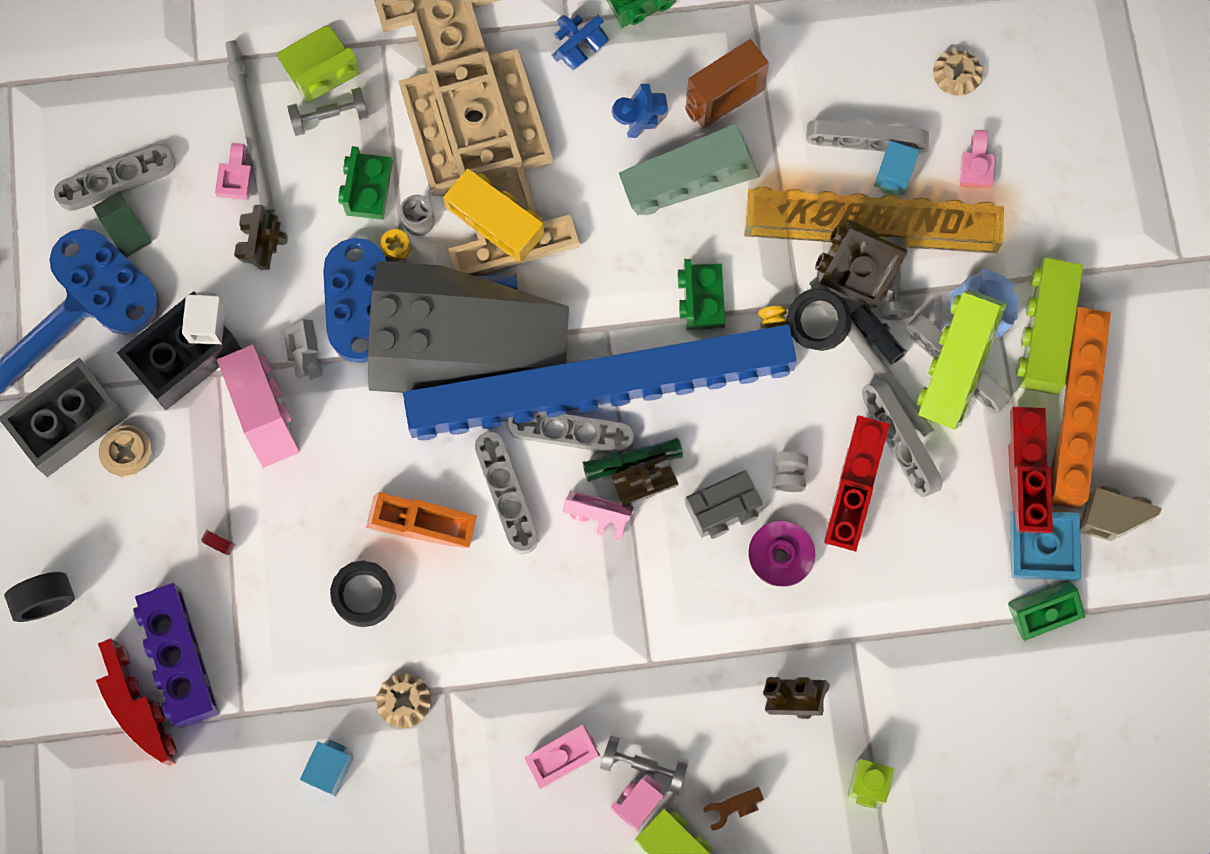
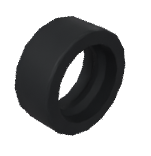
(794, 319)
(345, 575)
(39, 596)

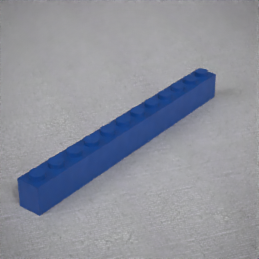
(600, 382)

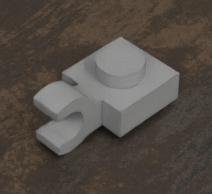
(300, 346)

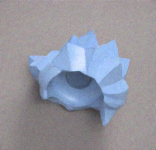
(994, 286)

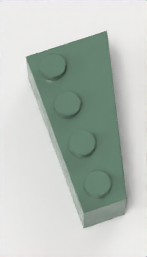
(689, 171)

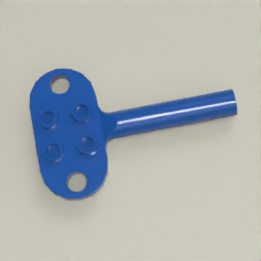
(97, 286)
(350, 292)

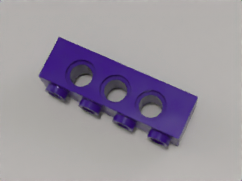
(200, 701)

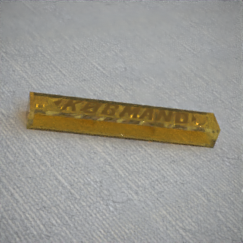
(920, 221)

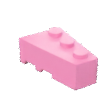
(257, 405)

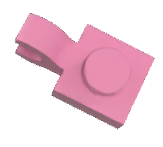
(977, 167)
(236, 177)

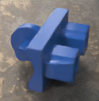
(591, 33)
(640, 110)

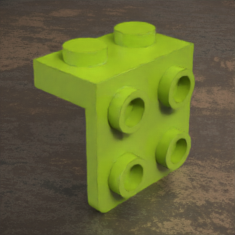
(318, 63)

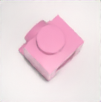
(638, 801)

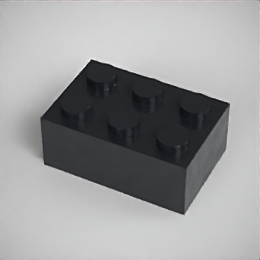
(170, 363)

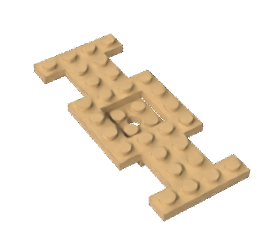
(499, 145)

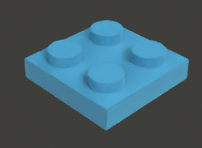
(1048, 554)

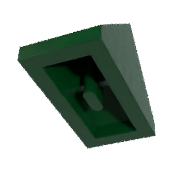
(122, 224)

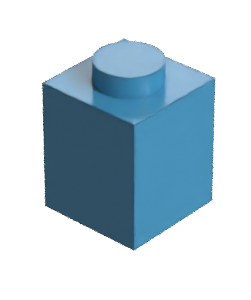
(896, 168)
(327, 767)

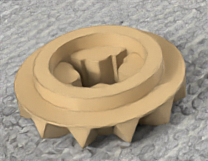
(964, 83)
(125, 436)
(404, 716)

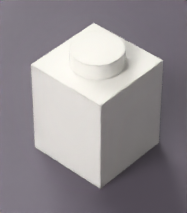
(204, 318)

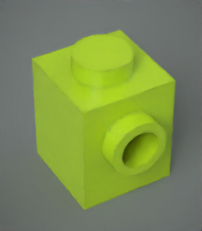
(870, 783)

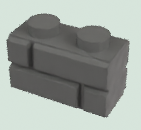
(724, 505)

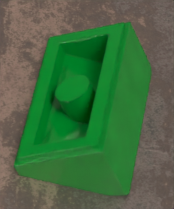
(1046, 610)

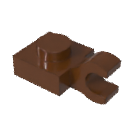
(743, 803)

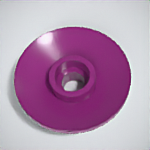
(793, 542)

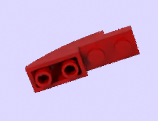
(1029, 470)
(856, 483)
(137, 717)

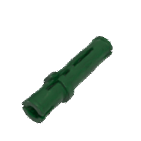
(621, 461)

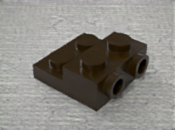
(859, 263)

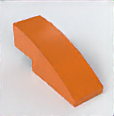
(421, 520)

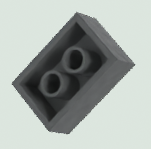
(62, 417)

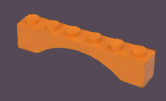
(1078, 428)

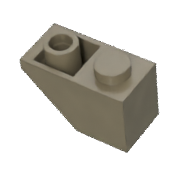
(1114, 515)

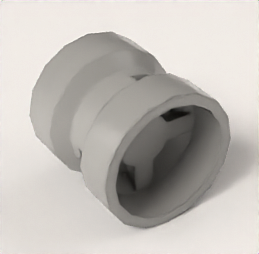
(417, 207)
(790, 472)

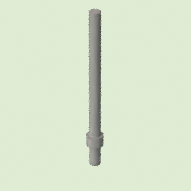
(237, 73)
(879, 368)

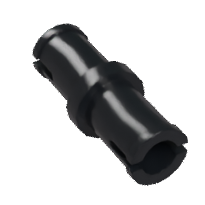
(878, 334)

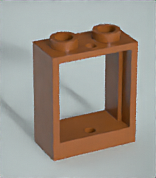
(726, 84)

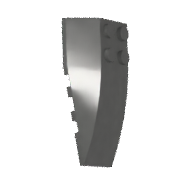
(454, 327)

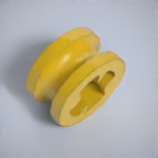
(398, 253)
(772, 316)

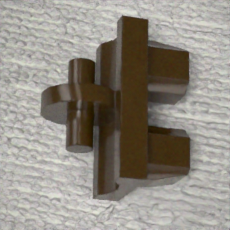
(262, 239)
(644, 480)
(795, 697)

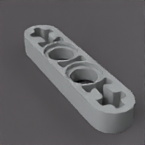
(864, 136)
(116, 182)
(928, 338)
(571, 427)
(902, 437)
(510, 491)

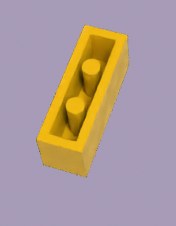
(494, 214)

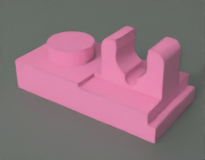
(587, 507)
(562, 756)

